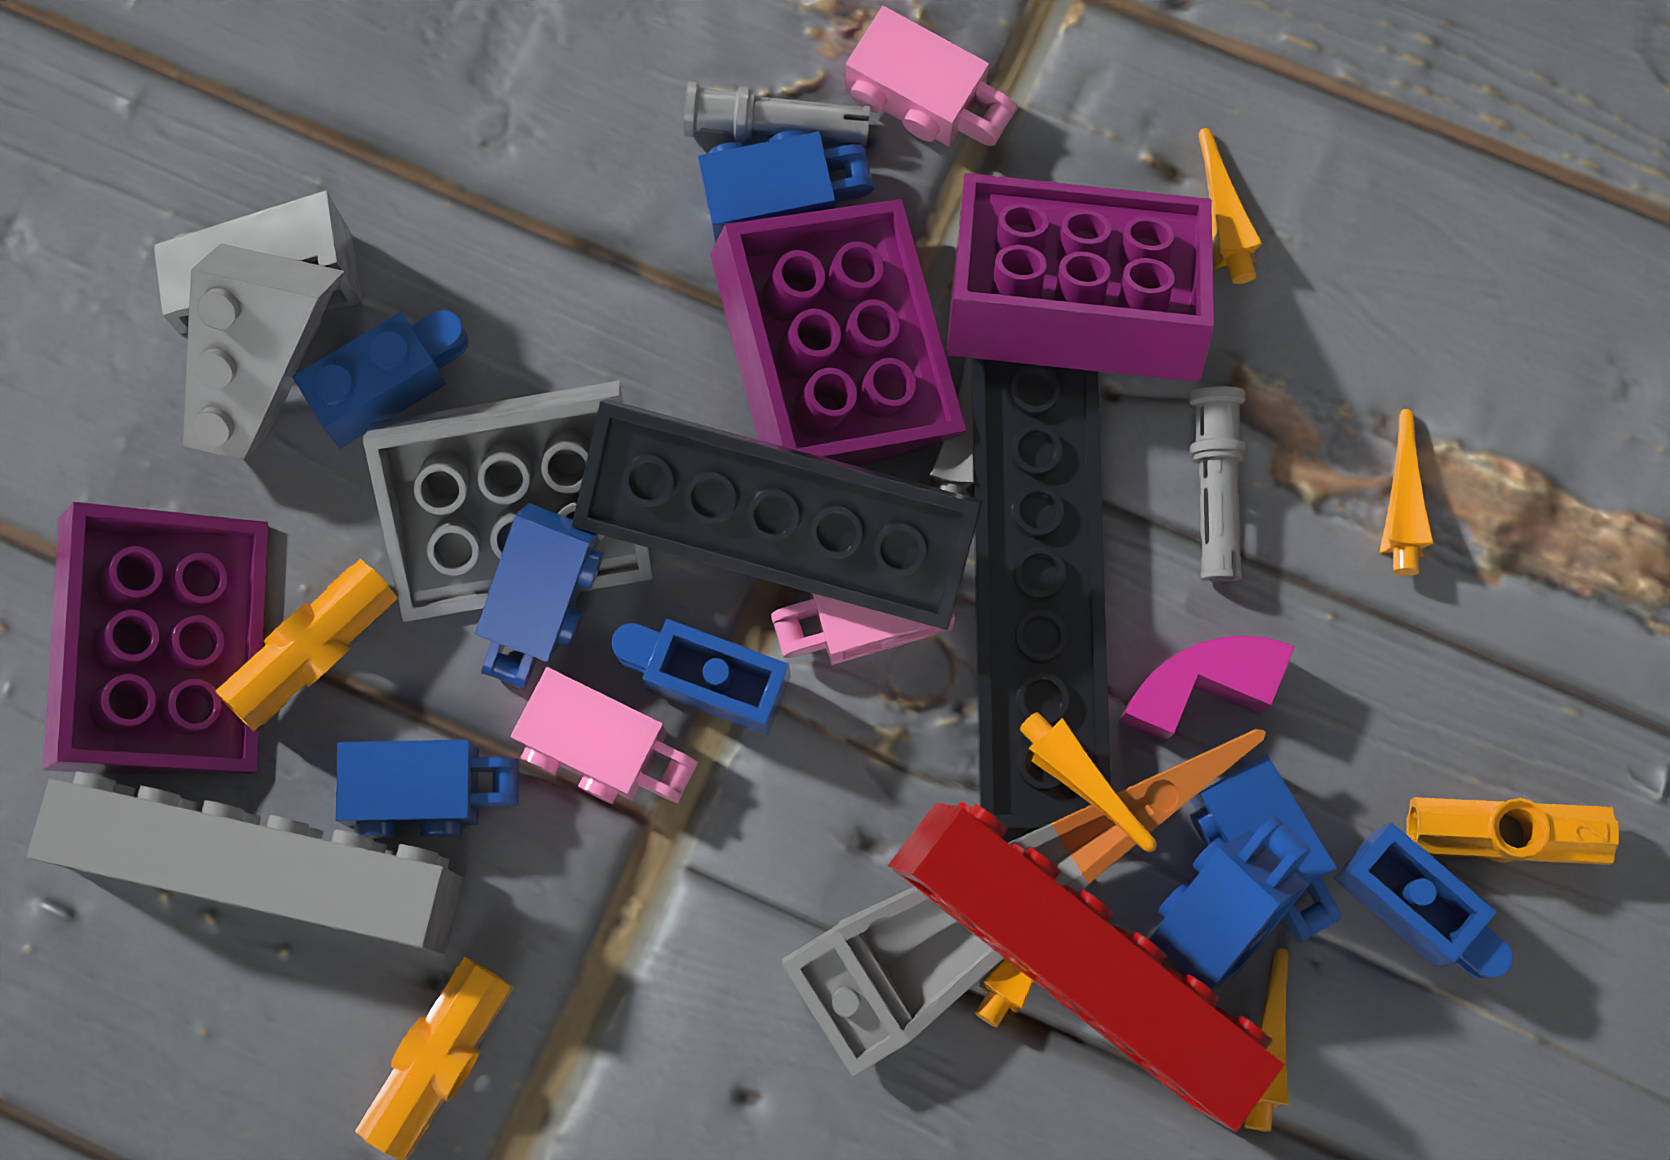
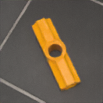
(306, 644)
(1549, 830)
(434, 1059)

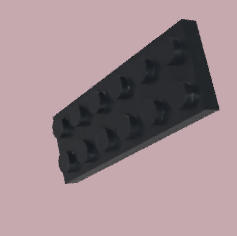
(776, 513)

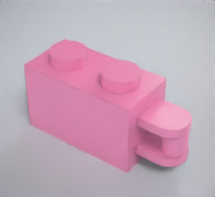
(925, 82)
(845, 629)
(597, 740)

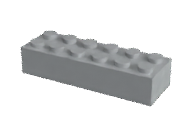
(238, 863)

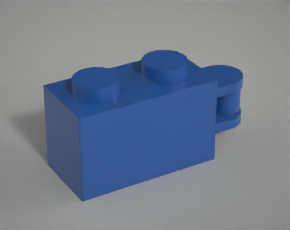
(780, 178)
(381, 373)
(536, 592)
(705, 672)
(418, 785)
(1245, 803)
(1232, 902)
(1424, 904)

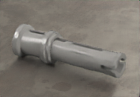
(744, 113)
(1218, 455)

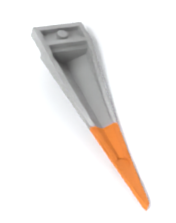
(907, 960)

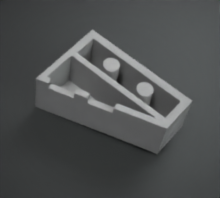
(297, 230)
(246, 342)

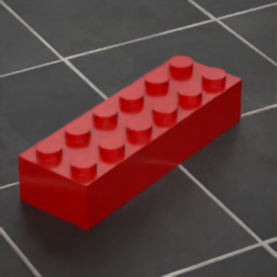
(1086, 964)

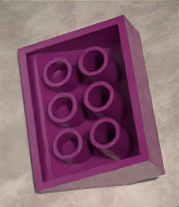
(1082, 278)
(836, 333)
(145, 633)

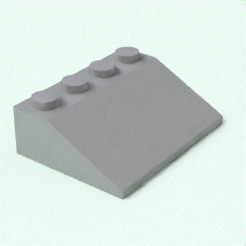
(460, 477)

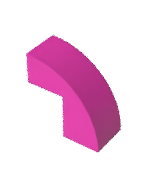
(1229, 667)

